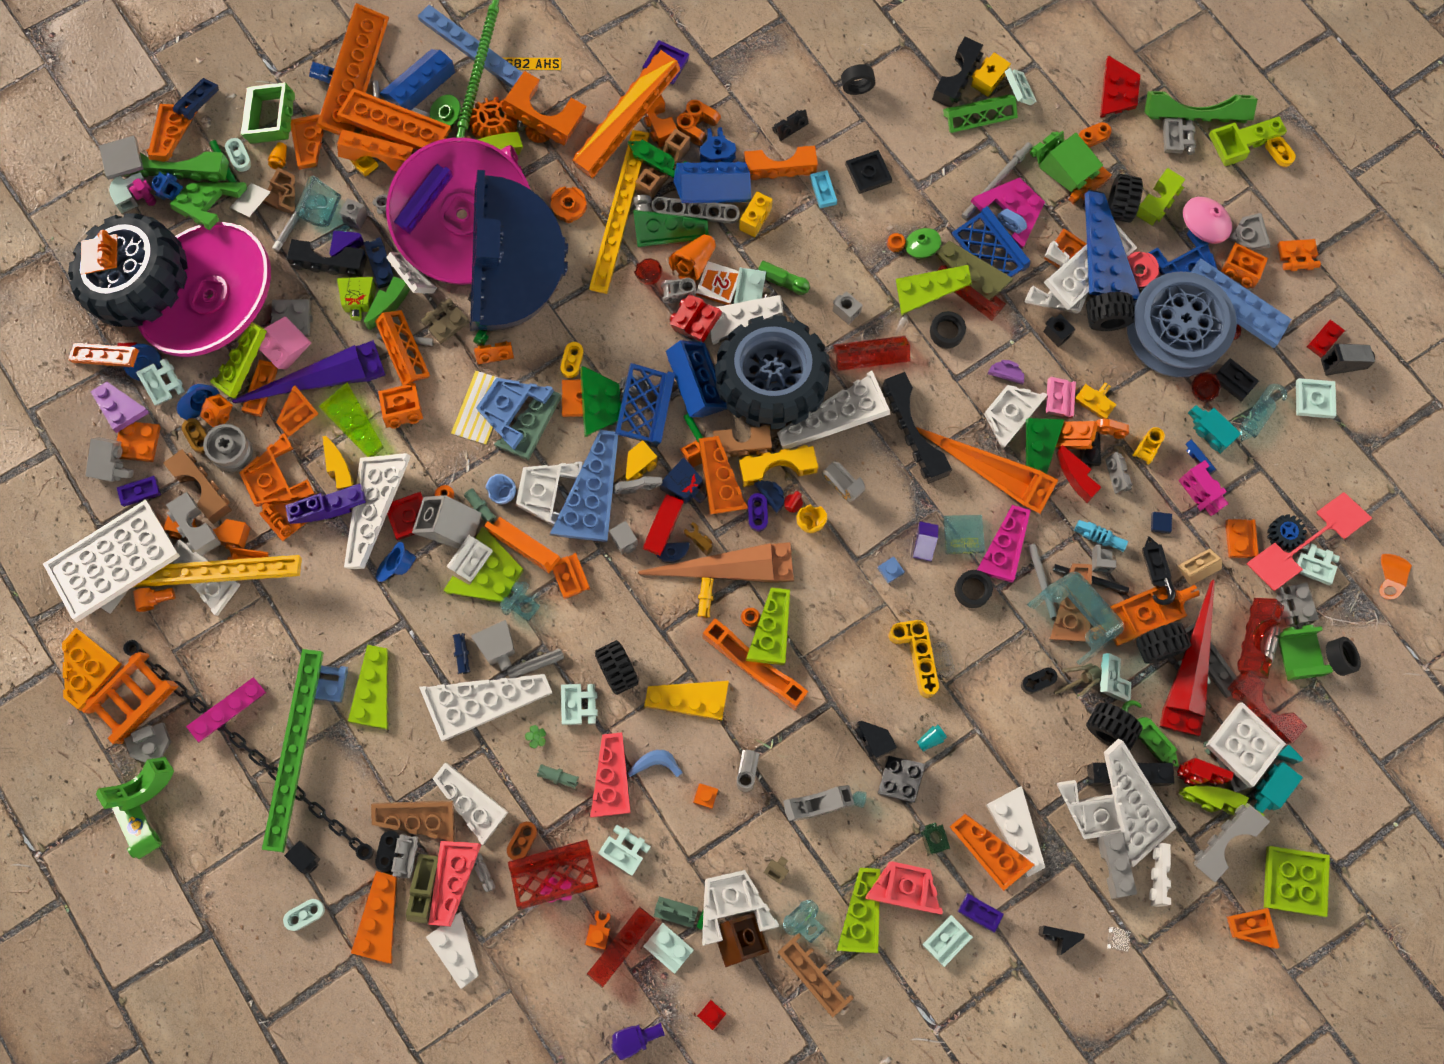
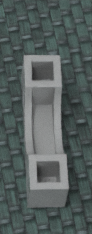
(1212, 859)

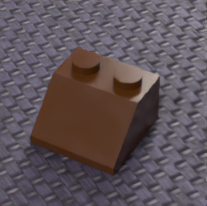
(741, 940)

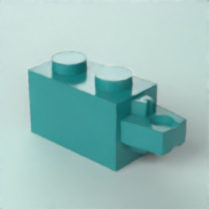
(1214, 428)
(1276, 787)

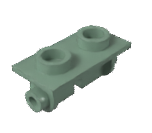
(675, 912)

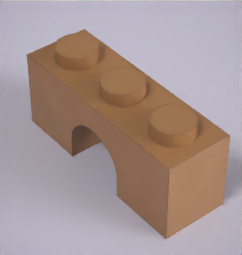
(757, 444)

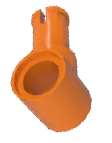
(147, 598)

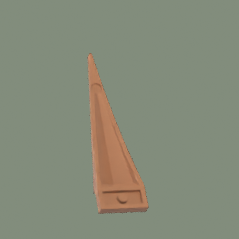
(759, 563)

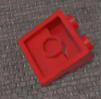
(695, 318)
(1198, 771)

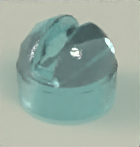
(860, 798)

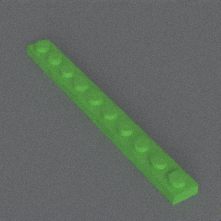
(292, 751)

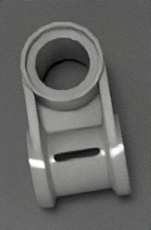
(677, 289)

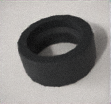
(856, 72)
(950, 317)
(981, 576)
(1343, 656)

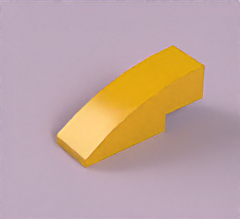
(336, 465)

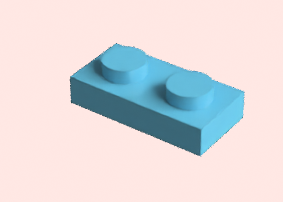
(823, 189)

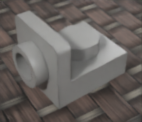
(633, 391)

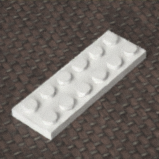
(1072, 278)

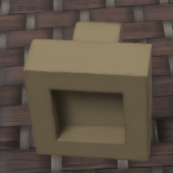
(777, 870)

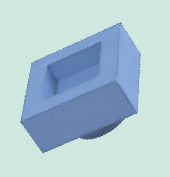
(891, 570)

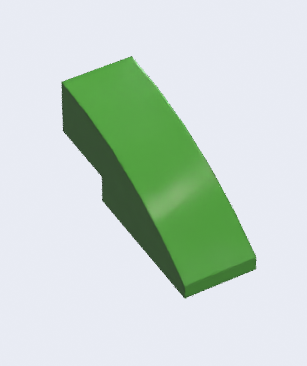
(386, 301)

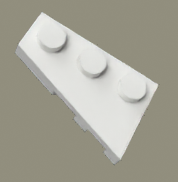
(455, 951)

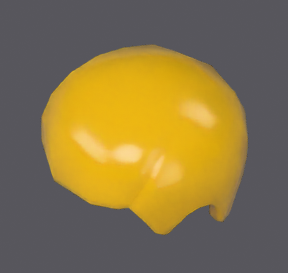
(811, 518)

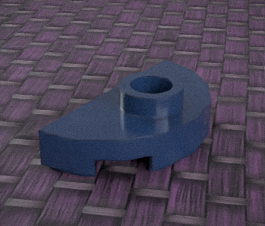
(773, 494)
(674, 552)

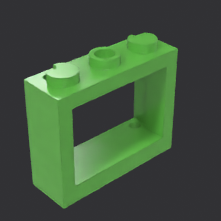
(252, 111)

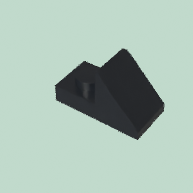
(1066, 938)

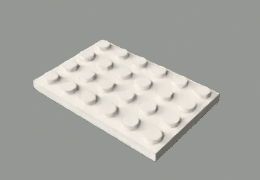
(111, 561)

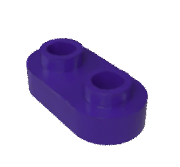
(757, 513)

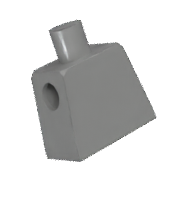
(496, 644)

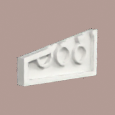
(1016, 826)

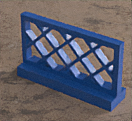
(1000, 234)
(661, 404)

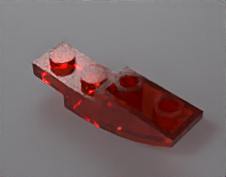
(621, 947)

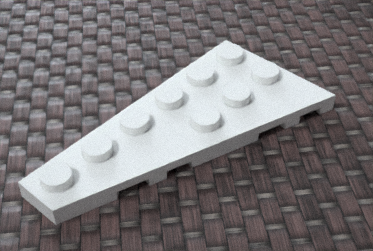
(840, 412)

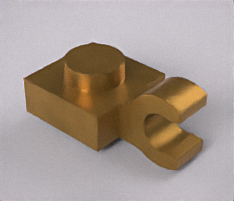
(700, 541)

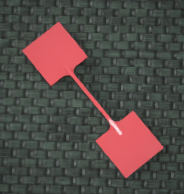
(1278, 567)

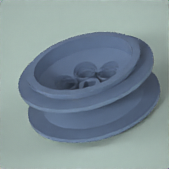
(1178, 354)

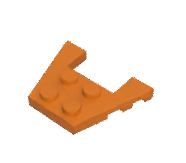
(266, 481)

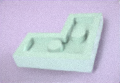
(1111, 683)

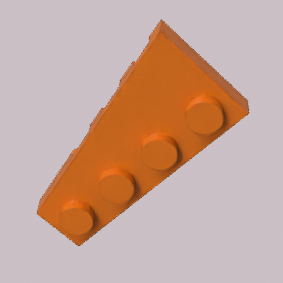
(167, 132)
(375, 930)

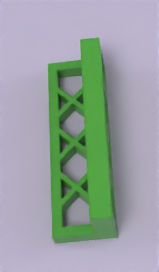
(977, 107)

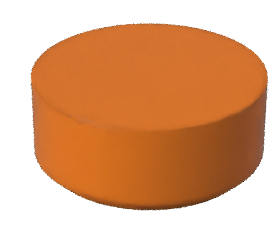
(896, 242)

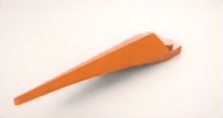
(1021, 482)

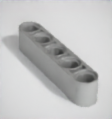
(705, 208)

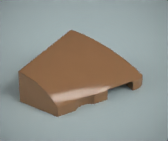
(281, 191)

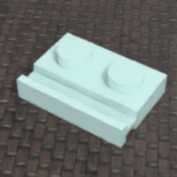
(1020, 86)
(749, 285)
(947, 940)
(668, 948)

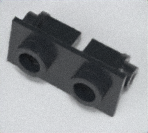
(794, 123)

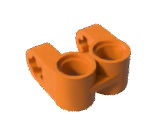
(704, 113)

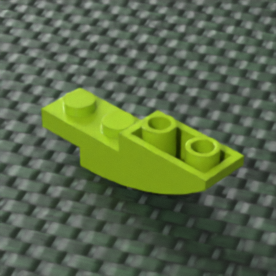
(1214, 798)

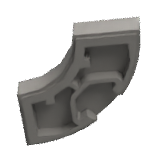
(629, 487)

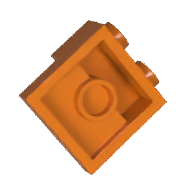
(1244, 266)
(400, 405)

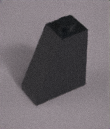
(1347, 358)

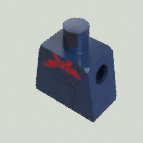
(684, 483)

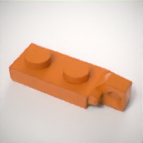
(1093, 184)

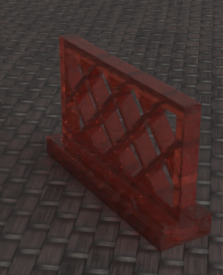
(550, 862)

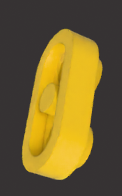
(1280, 151)
(572, 361)

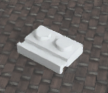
(469, 558)

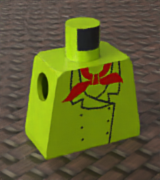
(356, 295)

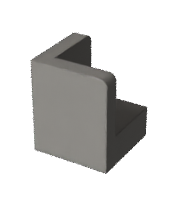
(1102, 560)

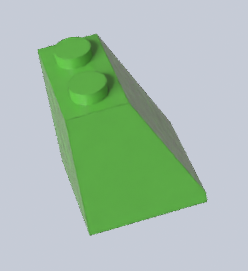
(1071, 163)

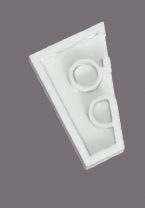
(413, 278)
(1159, 872)

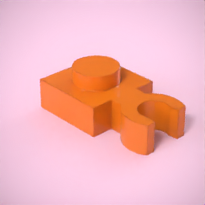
(598, 934)

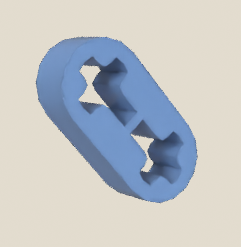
(1012, 221)

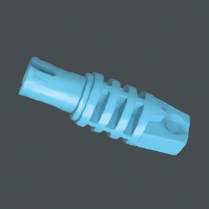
(1100, 535)

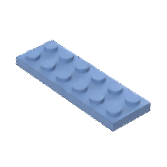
(1250, 310)

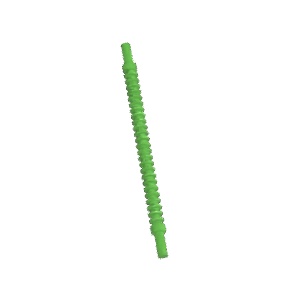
(463, 124)

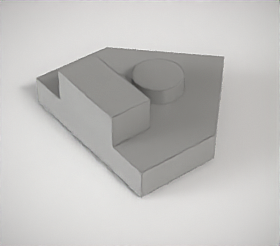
(1251, 233)
(148, 742)

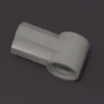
(747, 769)

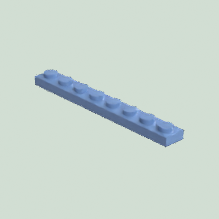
(468, 45)

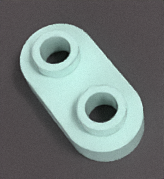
(238, 156)
(304, 914)

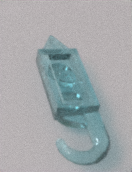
(1260, 412)

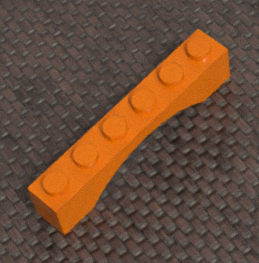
(735, 650)

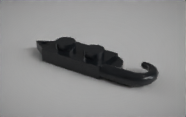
(1158, 570)

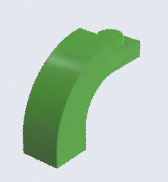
(139, 790)

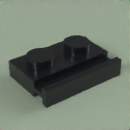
(1236, 379)

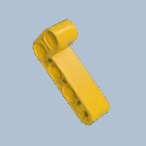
(918, 658)

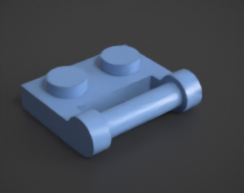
(329, 689)

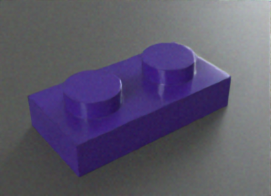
(138, 491)

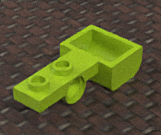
(1233, 142)

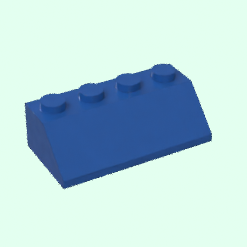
(419, 80)
(713, 182)
(695, 378)

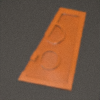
(306, 140)

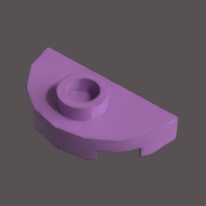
(1007, 370)

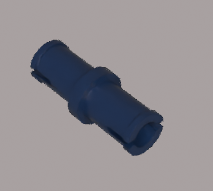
(461, 653)

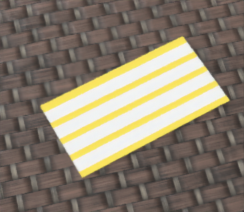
(470, 422)

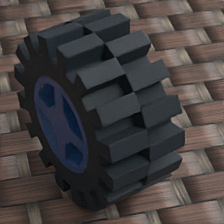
(1293, 530)

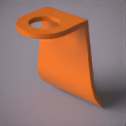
(1396, 574)

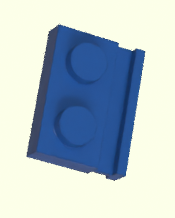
(1194, 451)

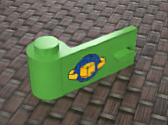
(138, 833)

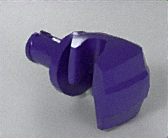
(633, 1039)

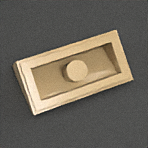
(1200, 566)

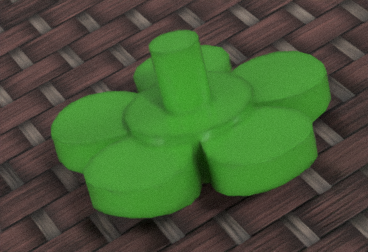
(535, 736)

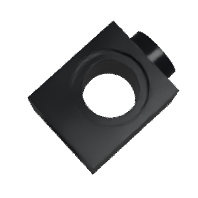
(1058, 337)
(303, 858)

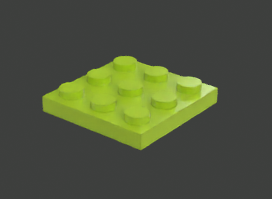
(1296, 881)

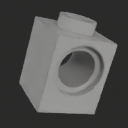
(353, 213)
(850, 314)
(624, 538)

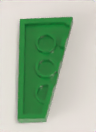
(665, 228)

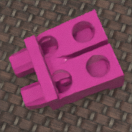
(1204, 489)

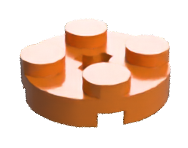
(571, 213)

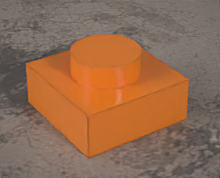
(705, 796)

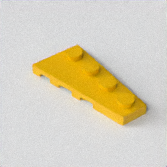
(695, 699)

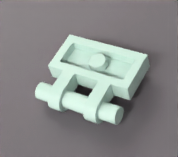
(155, 385)
(1315, 568)
(572, 704)
(621, 855)

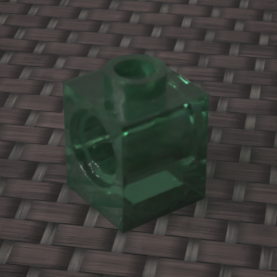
(931, 847)

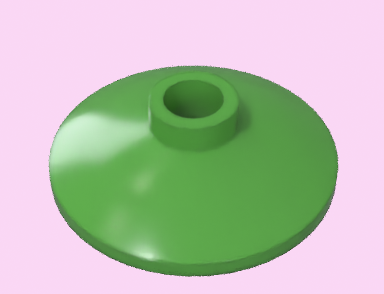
(446, 109)
(923, 243)

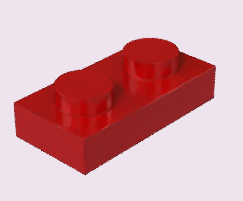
(1325, 338)

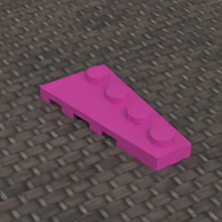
(1005, 550)

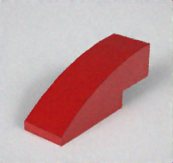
(1077, 474)
(663, 525)

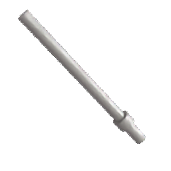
(1018, 157)

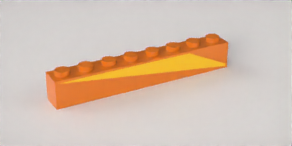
(626, 114)

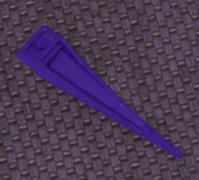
(351, 365)

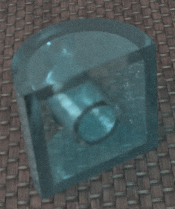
(317, 203)

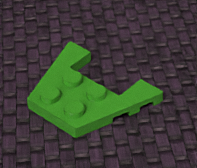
(199, 197)

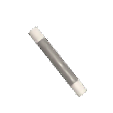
(285, 233)

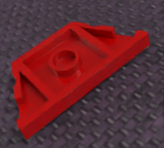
(1119, 88)

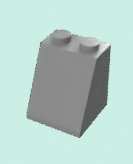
(446, 520)

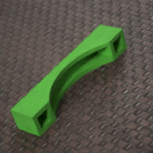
(1235, 108)
(206, 166)

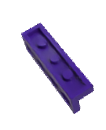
(423, 198)

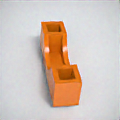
(356, 145)
(801, 163)
(230, 532)

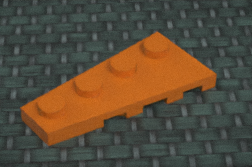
(720, 483)
(995, 855)

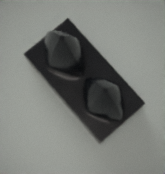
(1092, 456)

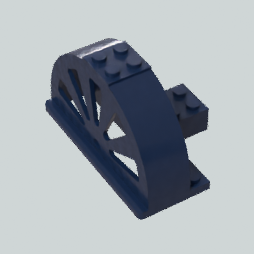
(514, 254)

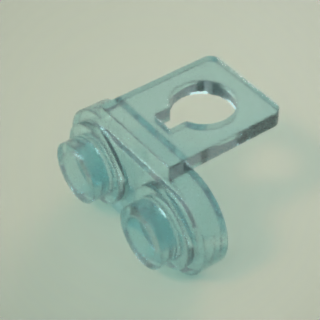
(518, 596)
(801, 919)

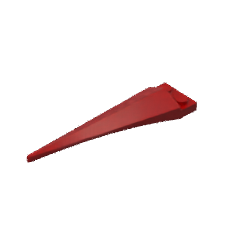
(1187, 697)

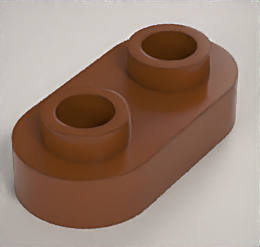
(521, 840)

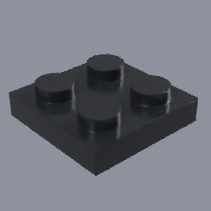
(868, 171)

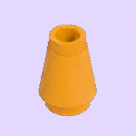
(278, 156)

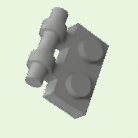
(1173, 136)
(1301, 602)

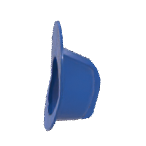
(191, 403)
(396, 562)

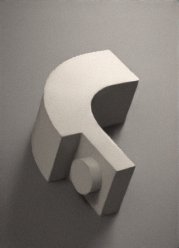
(819, 803)

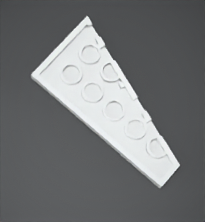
(380, 481)
(474, 703)
(1137, 805)

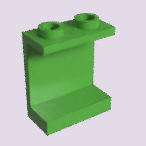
(1302, 653)

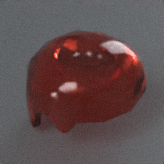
(648, 271)
(1205, 387)

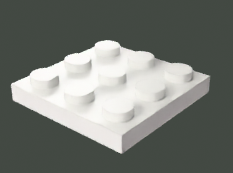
(1245, 745)

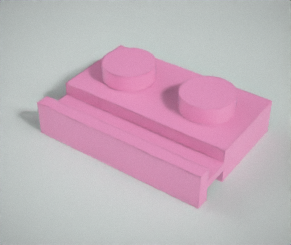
(1060, 397)

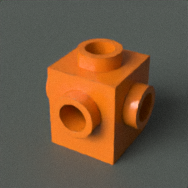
(216, 410)

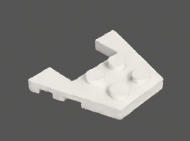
(1038, 297)
(539, 488)
(1092, 815)
(731, 896)

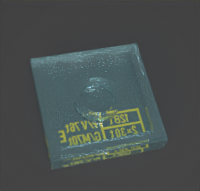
(963, 534)

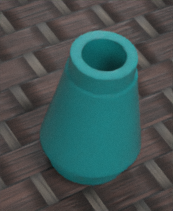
(932, 738)

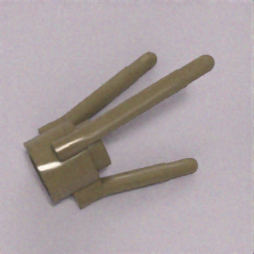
(1090, 675)

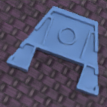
(504, 401)

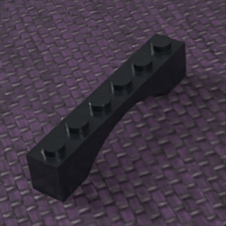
(932, 461)

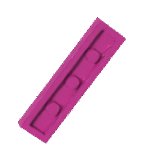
(226, 710)

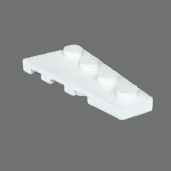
(741, 312)
(213, 593)
(470, 802)

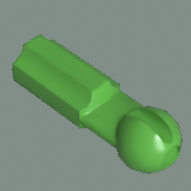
(784, 278)

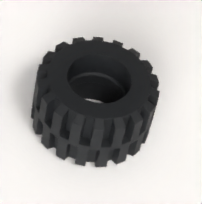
(1125, 197)
(1110, 311)
(1163, 642)
(616, 667)
(1113, 723)

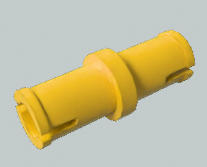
(705, 597)

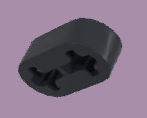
(1037, 677)

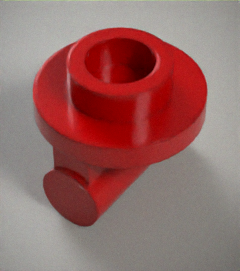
(793, 502)

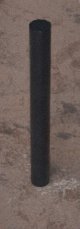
(1095, 580)

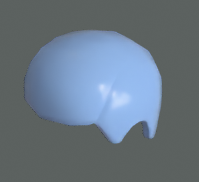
(501, 489)

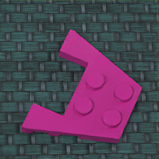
(1018, 198)

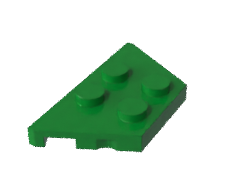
(599, 401)

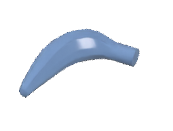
(655, 757)

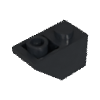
(877, 740)

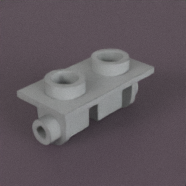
(1116, 467)
(407, 847)

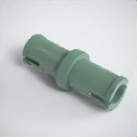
(479, 505)
(558, 776)

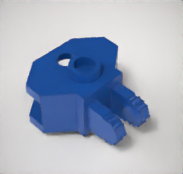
(717, 148)

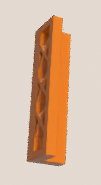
(397, 347)
(523, 544)

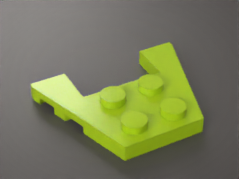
(494, 578)

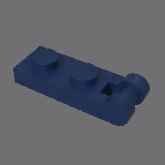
(195, 98)
(379, 263)

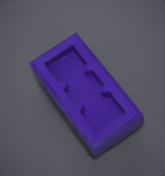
(980, 912)

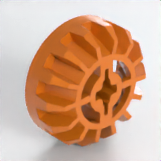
(493, 123)

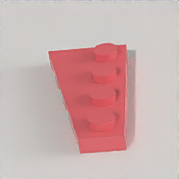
(611, 783)
(451, 878)

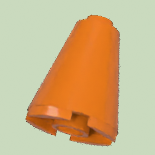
(693, 257)

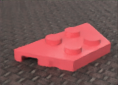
(906, 887)

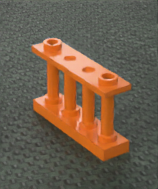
(148, 703)

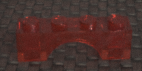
(1263, 615)
(1249, 690)

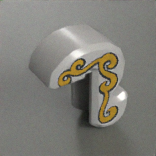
(843, 481)

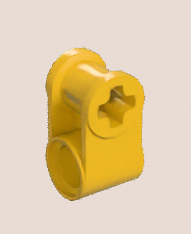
(1147, 447)

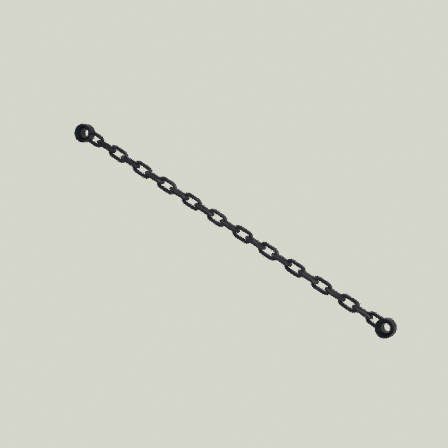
(127, 649)

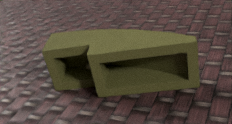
(422, 889)

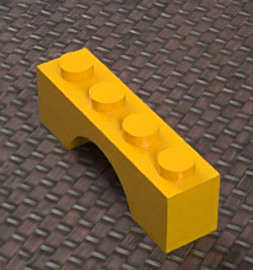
(800, 460)

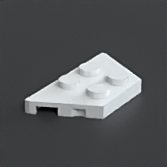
(1010, 412)

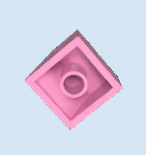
(283, 343)

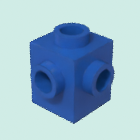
(166, 186)

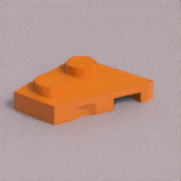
(295, 413)

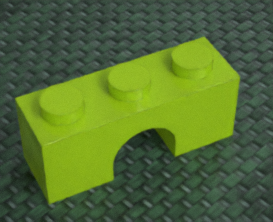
(1167, 186)

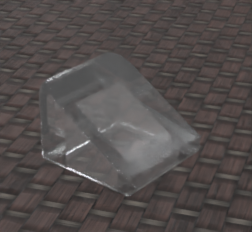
(1119, 939)

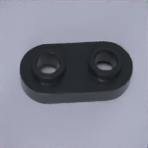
(386, 851)

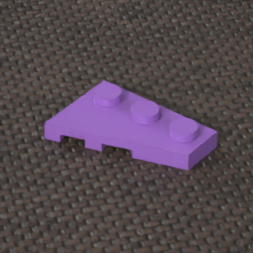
(117, 406)

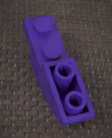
(323, 507)

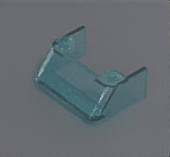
(1105, 621)

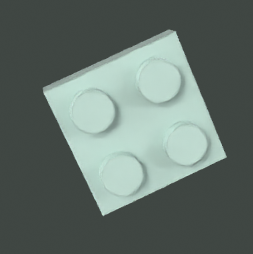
(1315, 398)

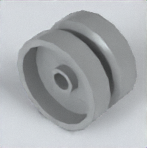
(228, 447)

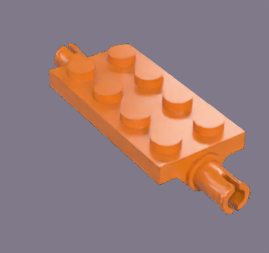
(1144, 614)

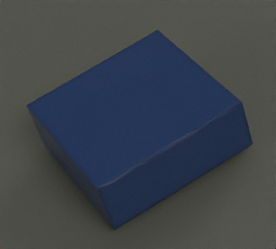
(1161, 522)

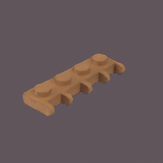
(813, 977)

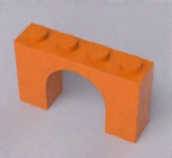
(556, 127)

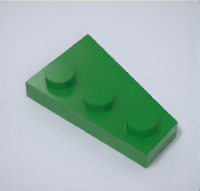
(1041, 441)

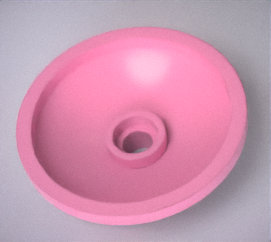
(1207, 220)

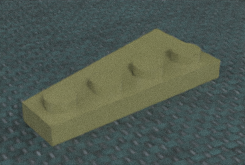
(984, 277)

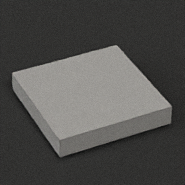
(121, 157)

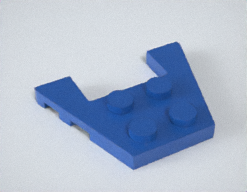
(1187, 261)

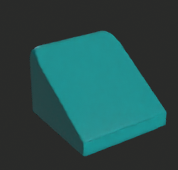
(1289, 755)

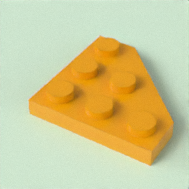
(85, 668)

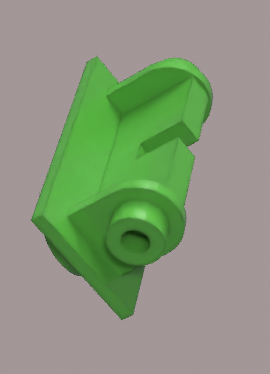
(1042, 150)

